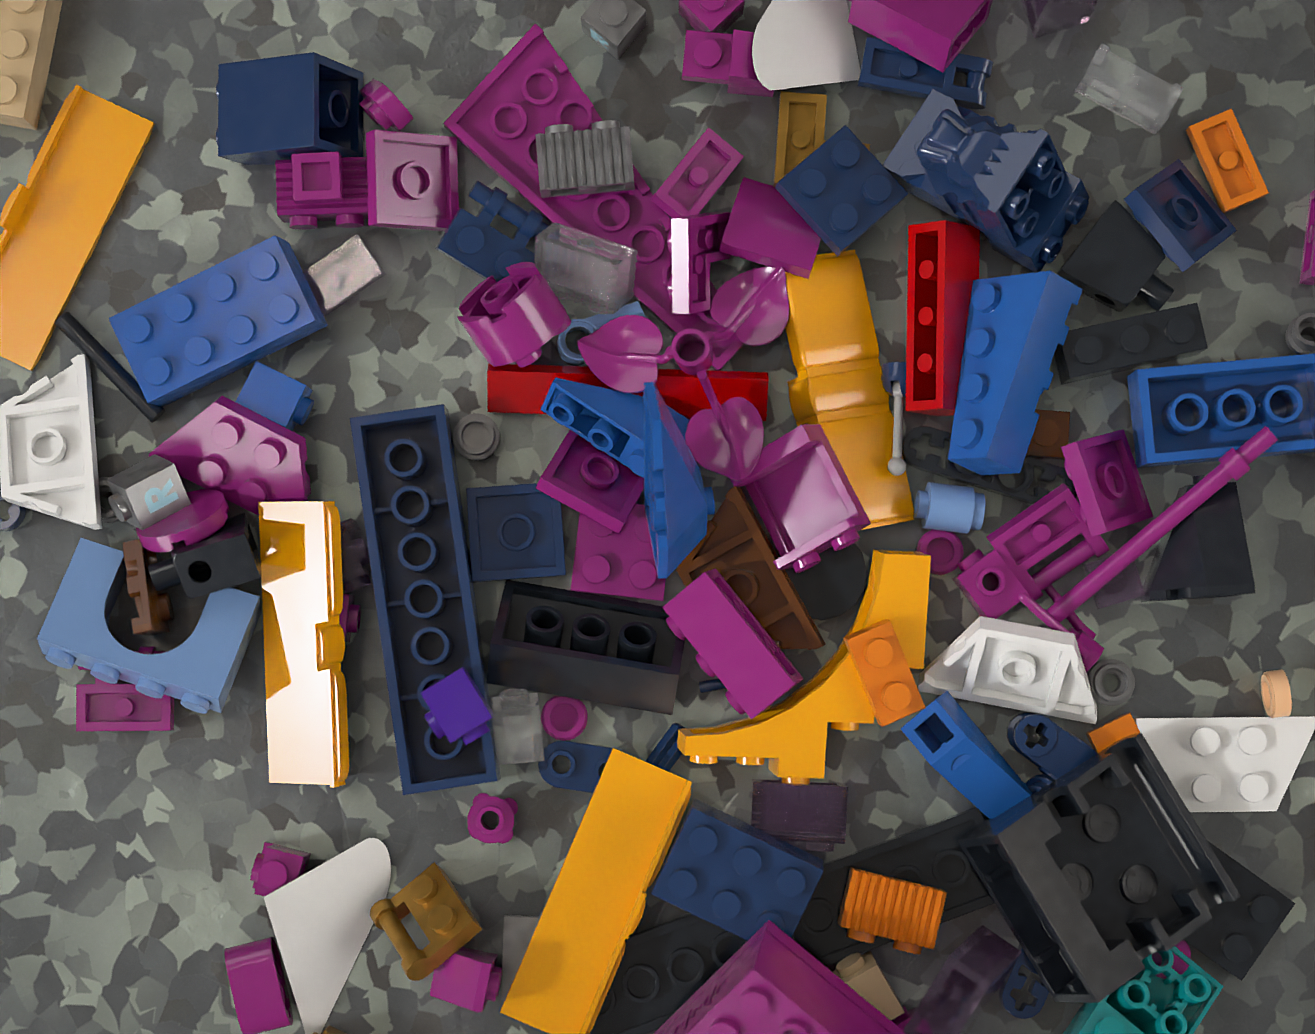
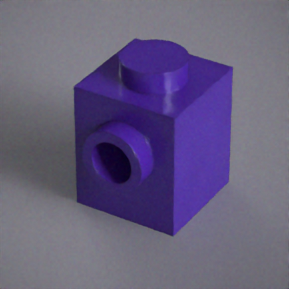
(457, 708)

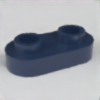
(584, 767)

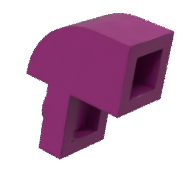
(722, 60)

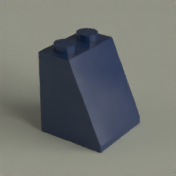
(288, 108)

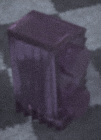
(801, 812)

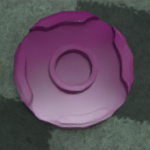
(192, 524)

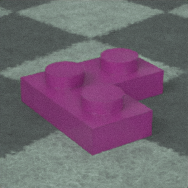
(693, 245)

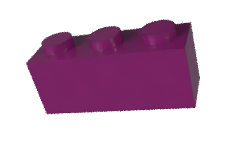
(731, 644)

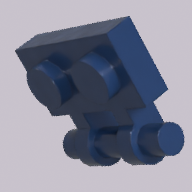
(482, 247)

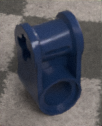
(1056, 749)

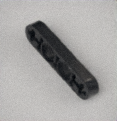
(986, 482)

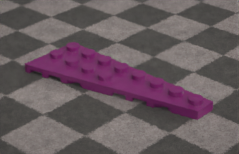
(499, 125)

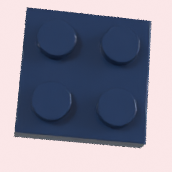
(841, 190)
(1179, 215)
(514, 533)

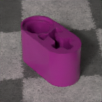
(258, 986)

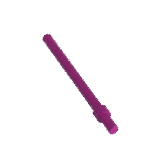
(1233, 465)

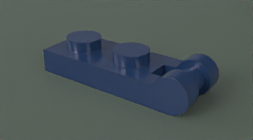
(898, 72)

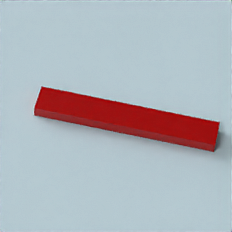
(525, 388)

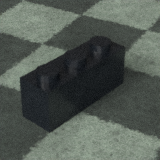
(1130, 343)

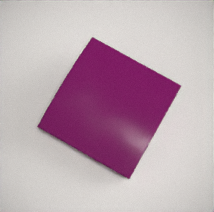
(769, 230)

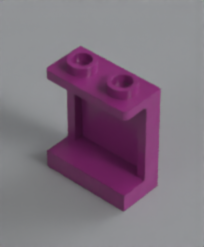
(804, 498)

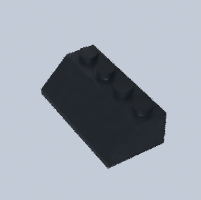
(585, 647)

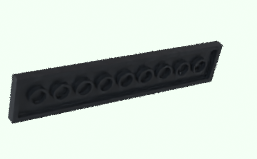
(677, 957)

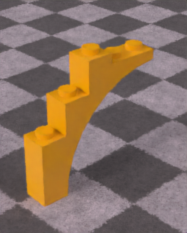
(796, 728)

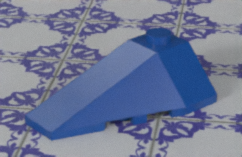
(673, 487)

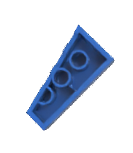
(1006, 367)

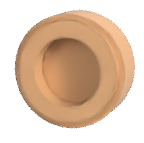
(1276, 693)

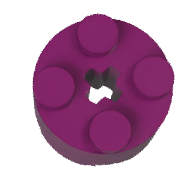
(513, 316)

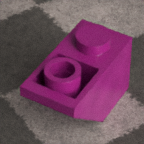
(468, 979)

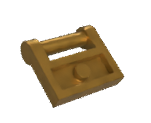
(439, 914)

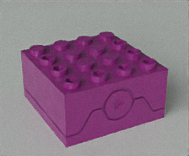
(776, 990)

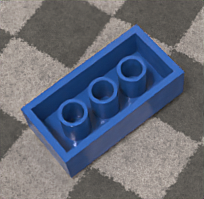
(217, 321)
(1210, 407)

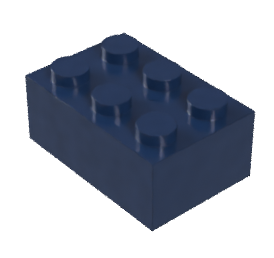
(736, 874)

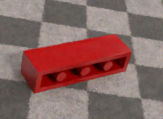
(939, 288)

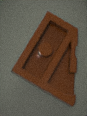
(152, 606)

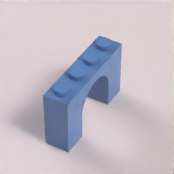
(194, 672)

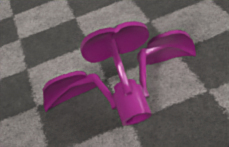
(628, 350)

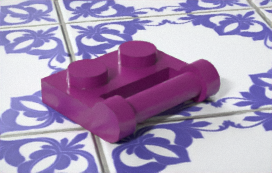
(1039, 533)

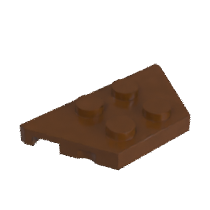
(745, 560)

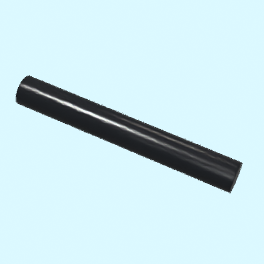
(107, 365)

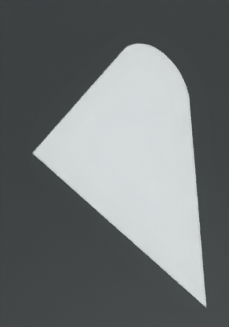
(804, 44)
(324, 923)

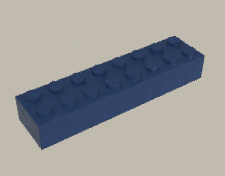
(421, 587)

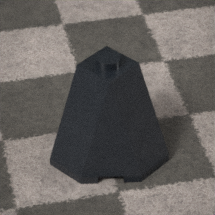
(1203, 552)

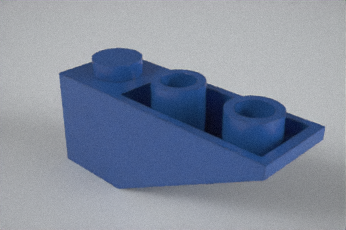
(604, 418)
(965, 756)

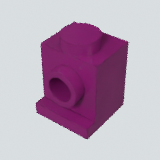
(277, 867)

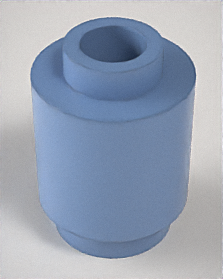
(949, 508)

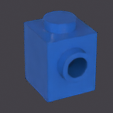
(276, 396)

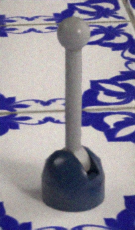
(894, 383)

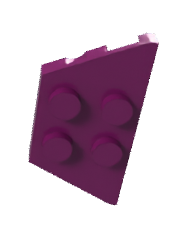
(240, 455)

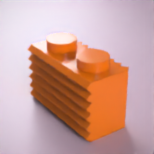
(891, 910)

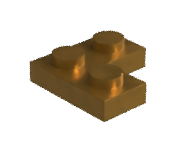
(799, 130)

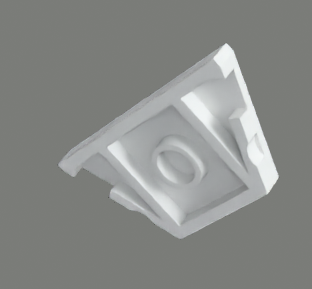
(51, 447)
(1014, 669)
(1229, 760)

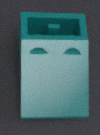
(1152, 1003)

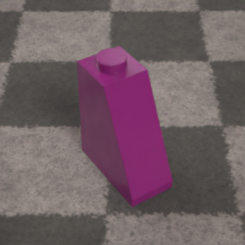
(922, 28)

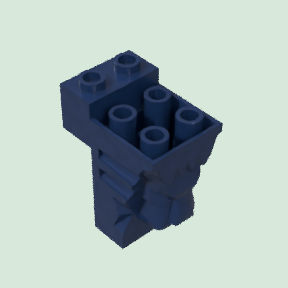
(990, 179)

